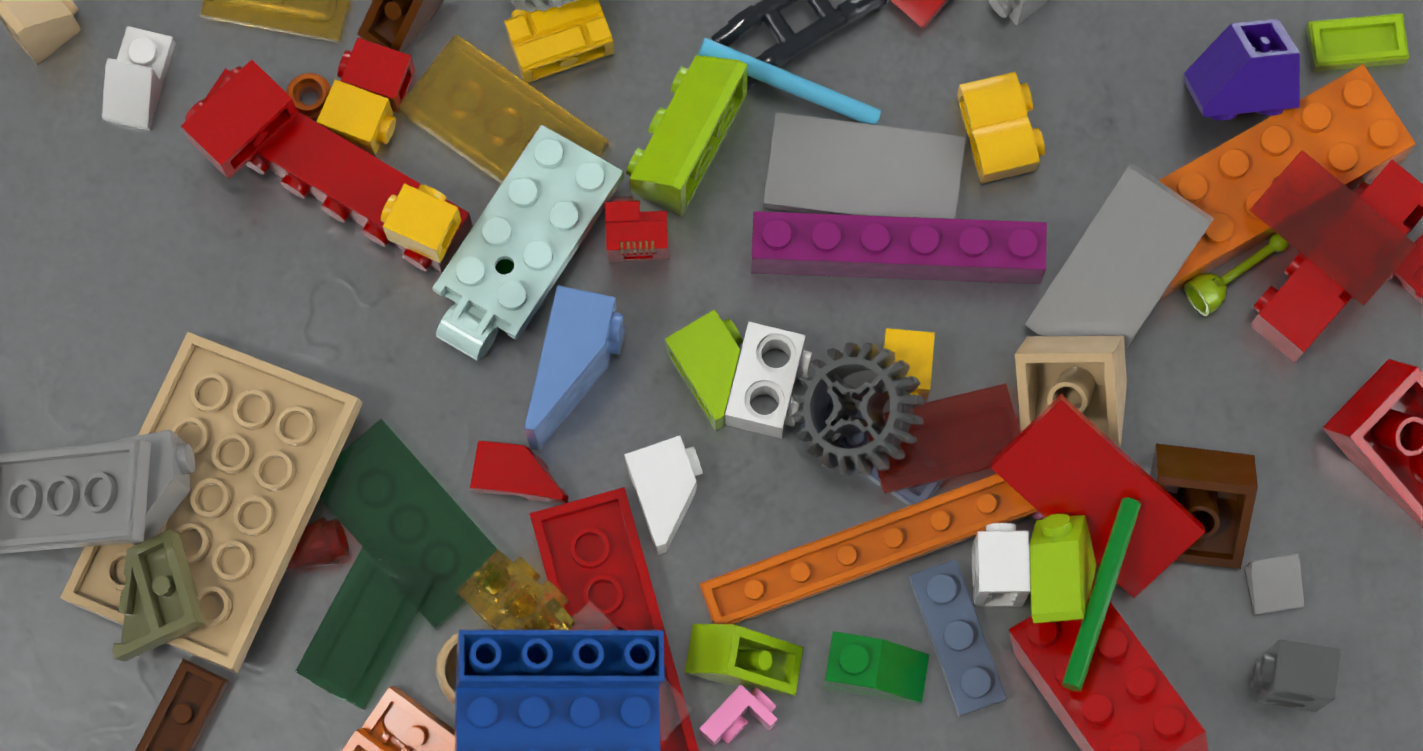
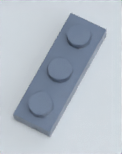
(957, 638)

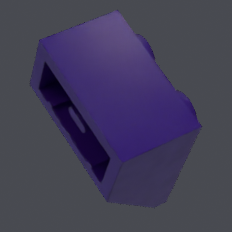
(1246, 71)

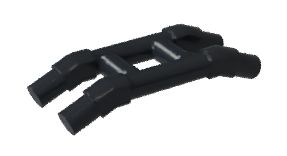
(789, 42)

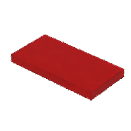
(1076, 470)

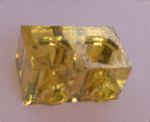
(511, 599)

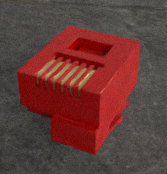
(633, 233)

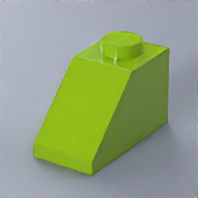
(707, 361)
(1060, 568)
(743, 658)

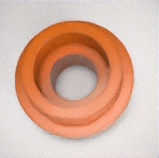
(309, 83)

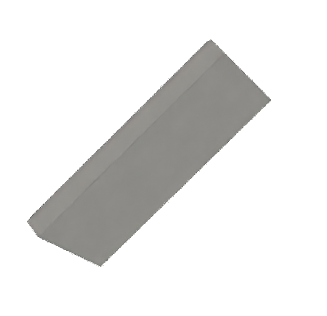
(862, 169)
(1122, 261)
(74, 496)

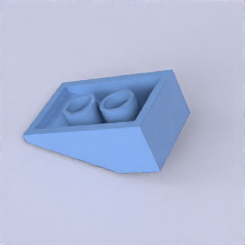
(574, 356)

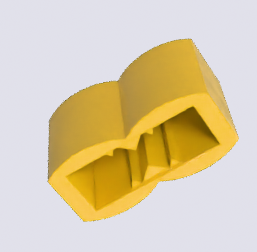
(999, 127)

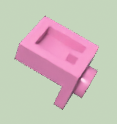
(728, 719)

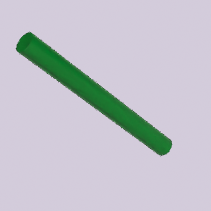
(1101, 594)

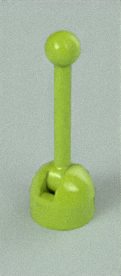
(1209, 290)

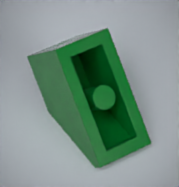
(875, 668)

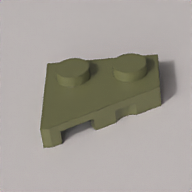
(157, 596)

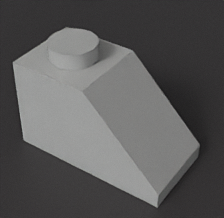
(168, 477)

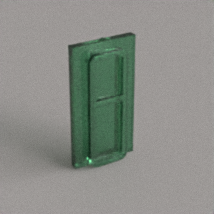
(365, 625)

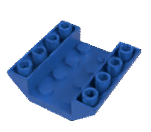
(558, 690)

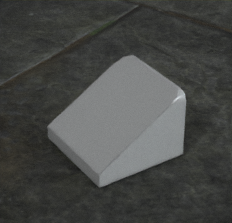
(1275, 584)

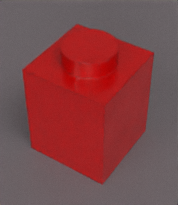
(378, 71)

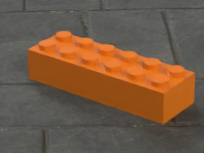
(1340, 126)

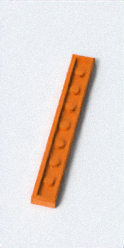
(862, 550)

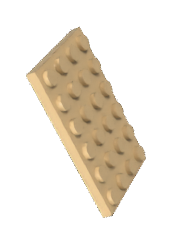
(260, 465)

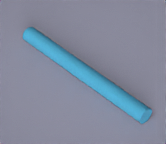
(794, 84)

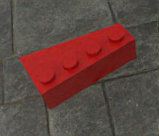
(1309, 298)

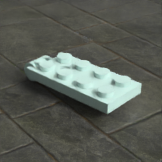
(535, 223)

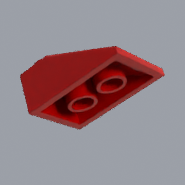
(1384, 433)

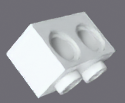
(757, 379)
(1000, 566)

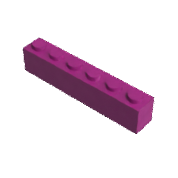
(898, 247)

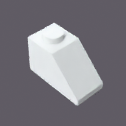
(664, 486)

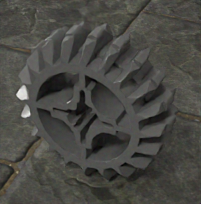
(827, 433)

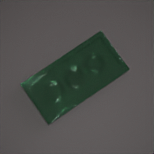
(399, 506)

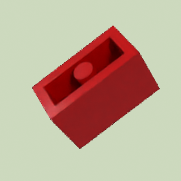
(239, 118)

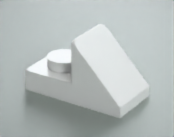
(136, 78)

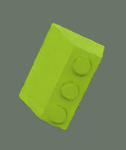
(688, 132)

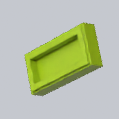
(1357, 41)

